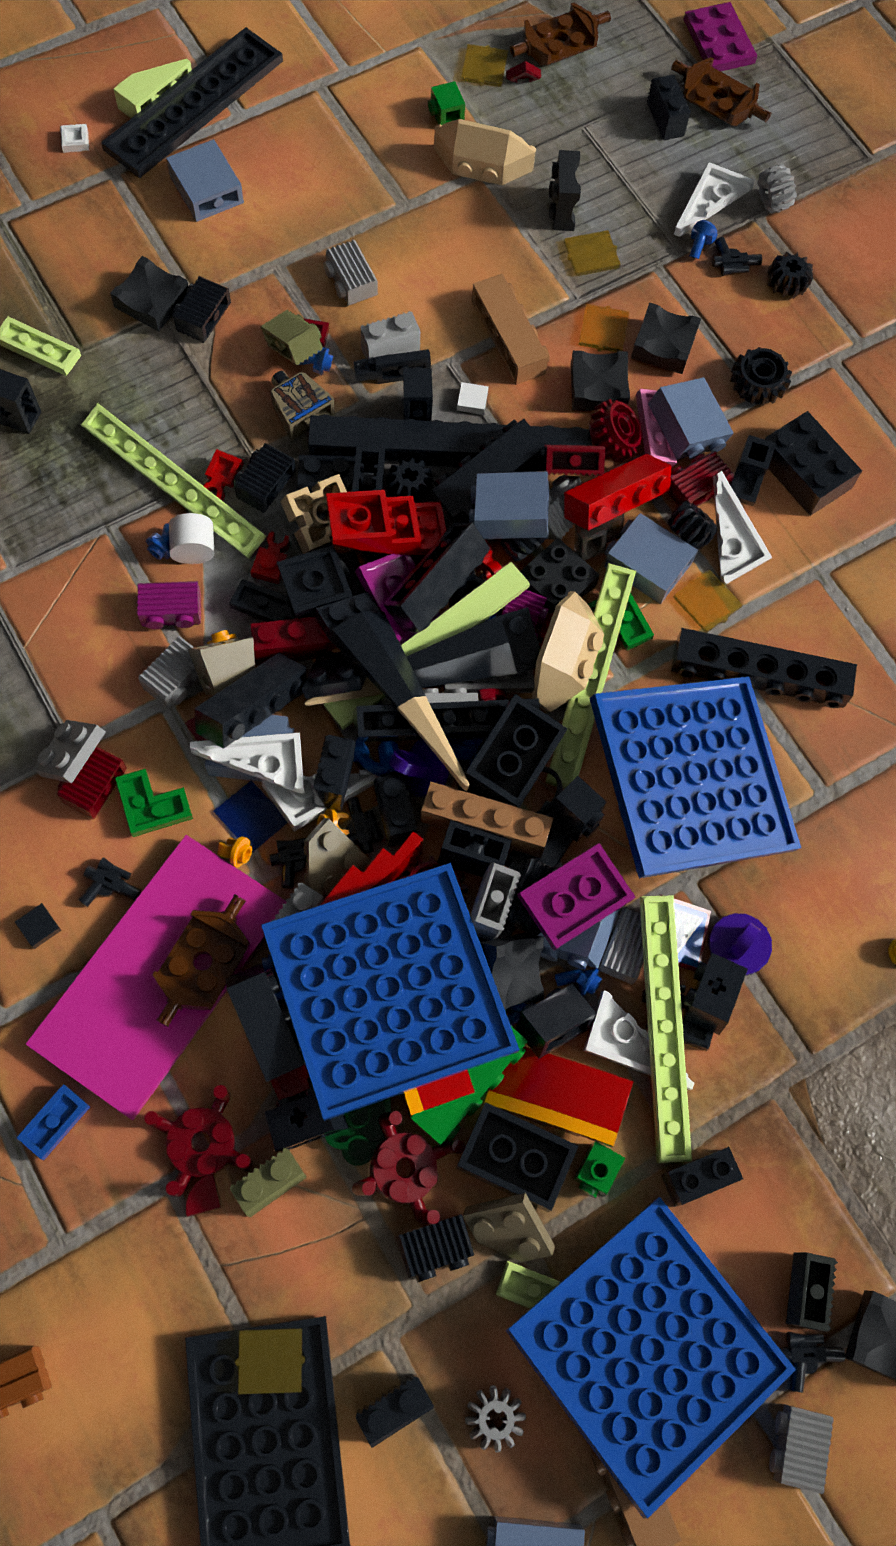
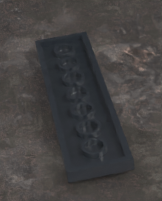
(192, 102)

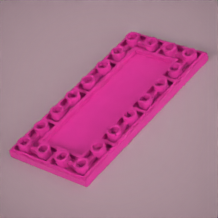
(106, 1019)

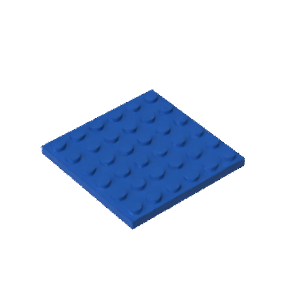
(693, 775)
(388, 990)
(651, 1355)

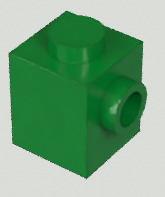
(446, 103)
(598, 1170)

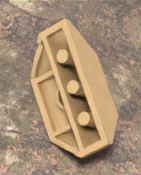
(483, 151)
(567, 653)

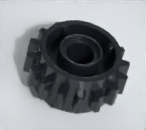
(761, 376)

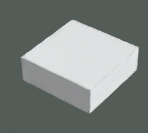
(74, 138)
(472, 398)

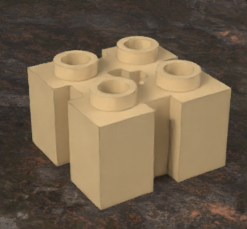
(302, 507)

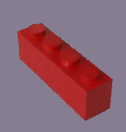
(617, 491)

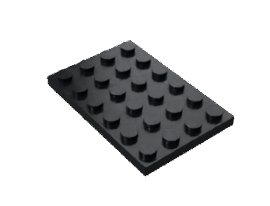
(266, 1459)

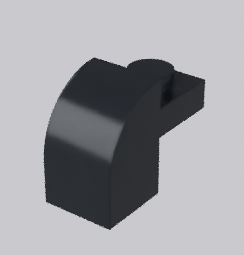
(751, 469)

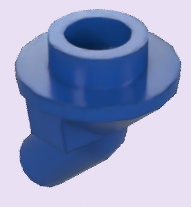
(703, 234)
(322, 361)
(159, 544)
(587, 980)

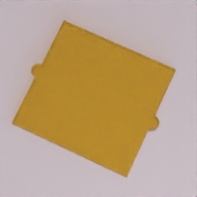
(484, 65)
(592, 253)
(604, 328)
(707, 601)
(270, 1361)

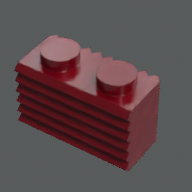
(574, 460)
(696, 480)
(92, 783)

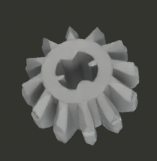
(777, 188)
(491, 1431)

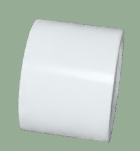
(191, 538)

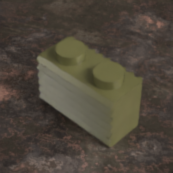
(292, 337)
(268, 1182)

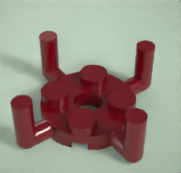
(183, 1131)
(423, 1168)

